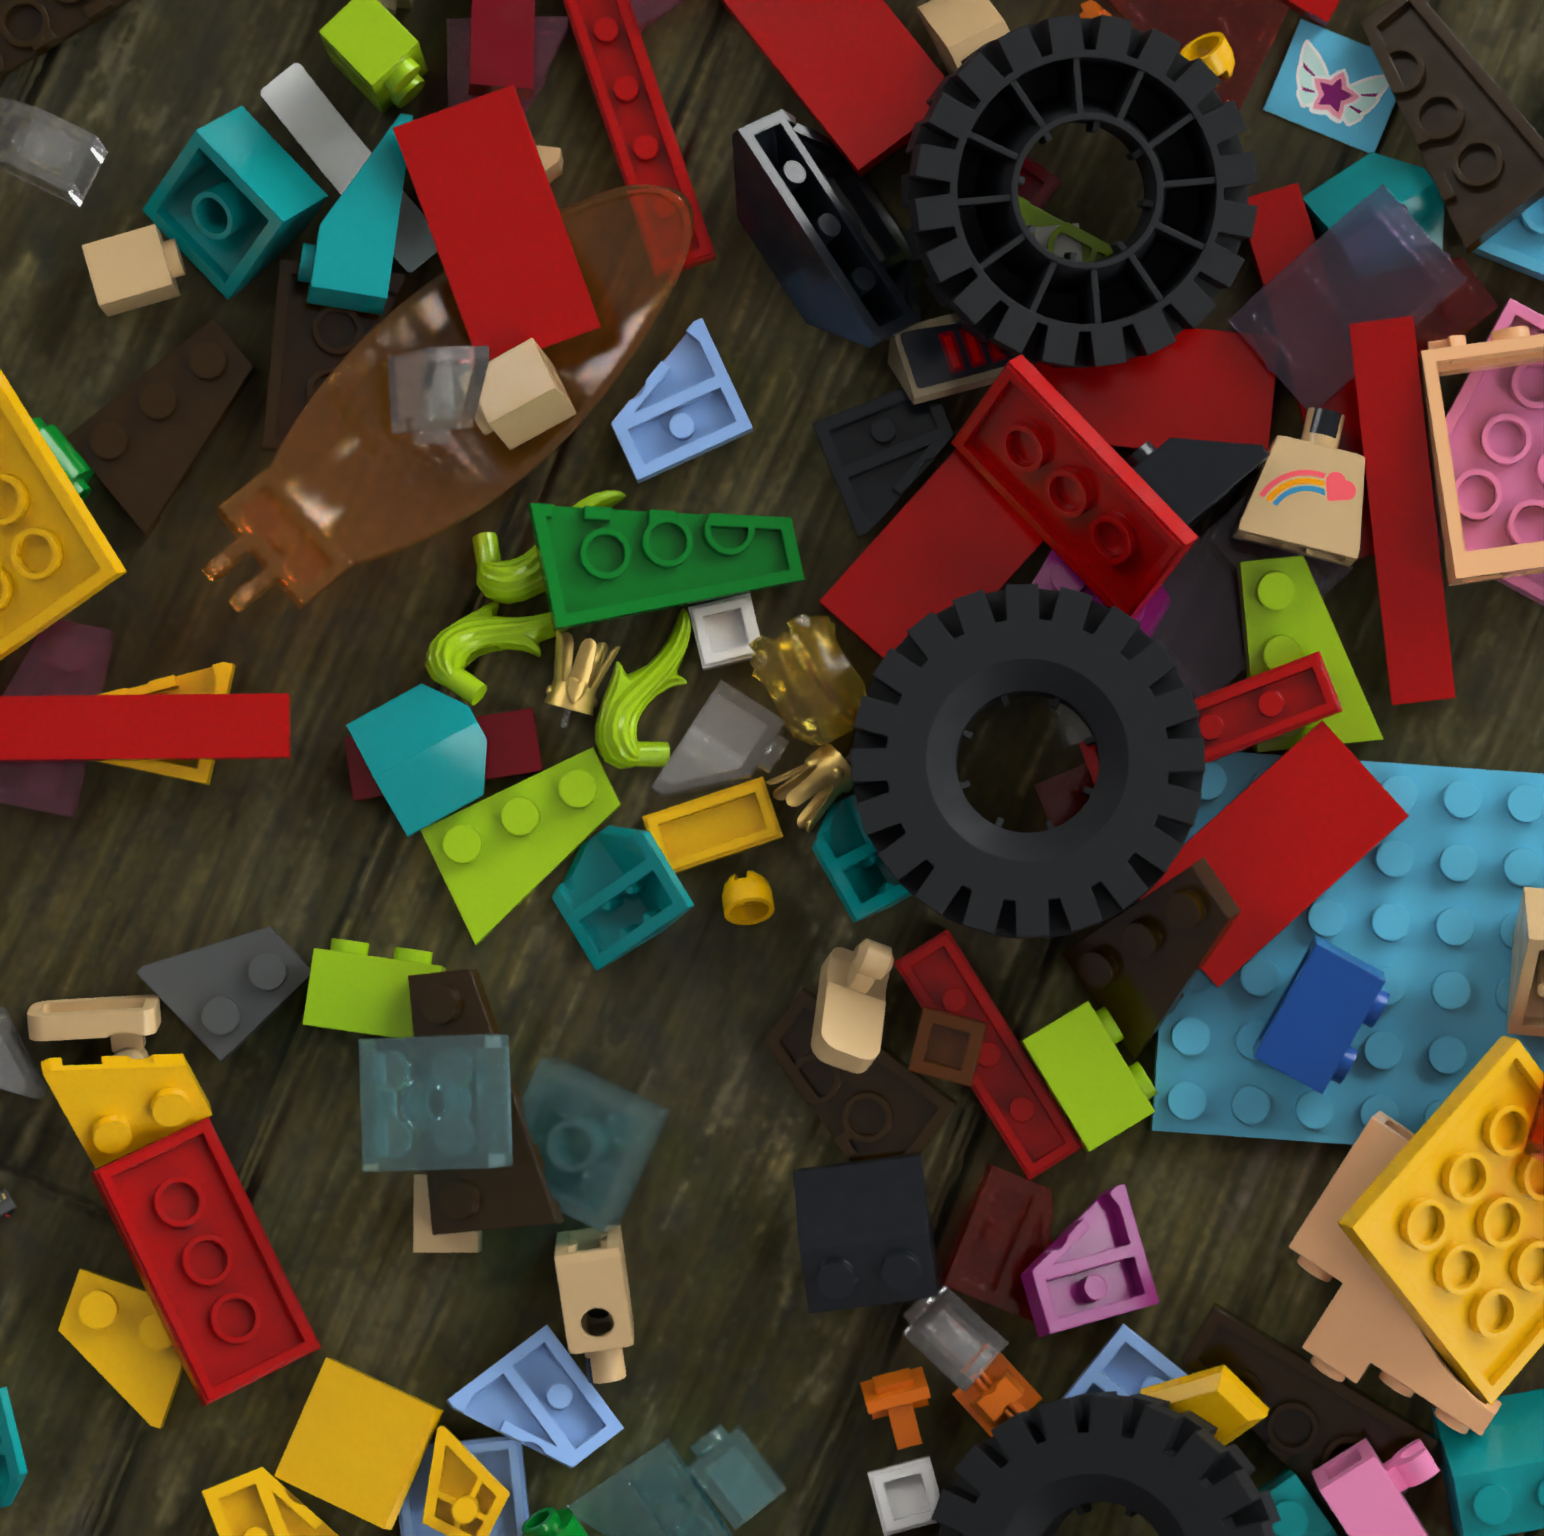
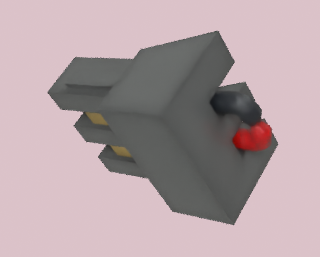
(7, 1204)

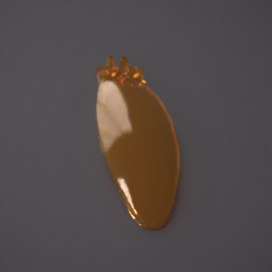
(359, 493)

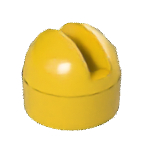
(1213, 51)
(747, 899)

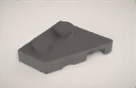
(228, 986)

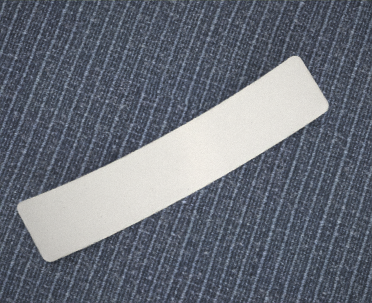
(340, 153)

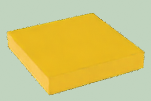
(358, 1443)

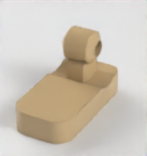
(852, 1006)
(120, 1017)

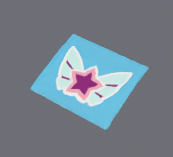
(1332, 88)

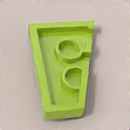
(1288, 621)
(517, 837)

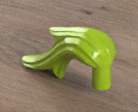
(520, 577)
(477, 636)
(629, 696)

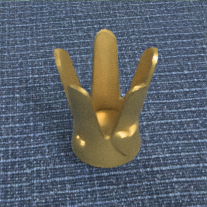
(577, 685)
(822, 774)

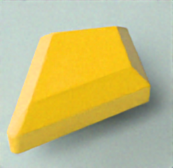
(1216, 1397)
(461, 1491)

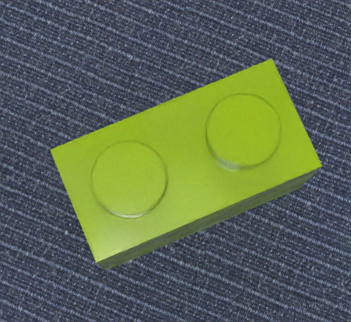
(375, 53)
(363, 991)
(1089, 1075)

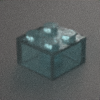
(435, 1103)
(590, 1139)

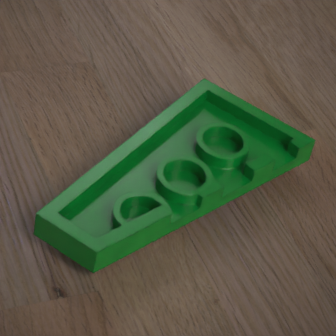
(633, 562)

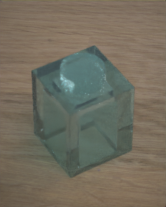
(734, 1474)

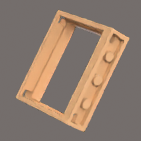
(1449, 357)

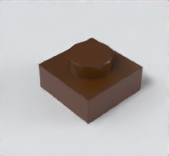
(948, 1046)

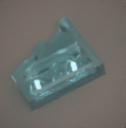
(650, 1499)

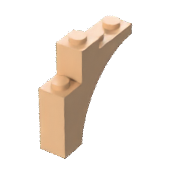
(1364, 1317)

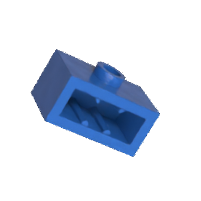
(1321, 1015)

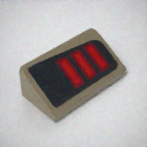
(942, 359)

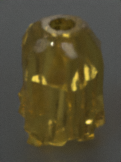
(809, 679)

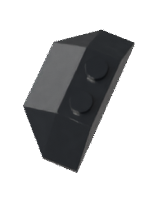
(823, 232)

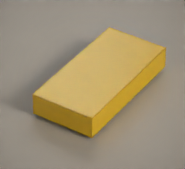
(715, 825)

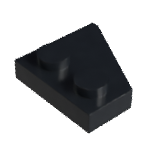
(881, 452)

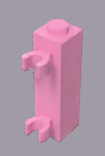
(1369, 1493)

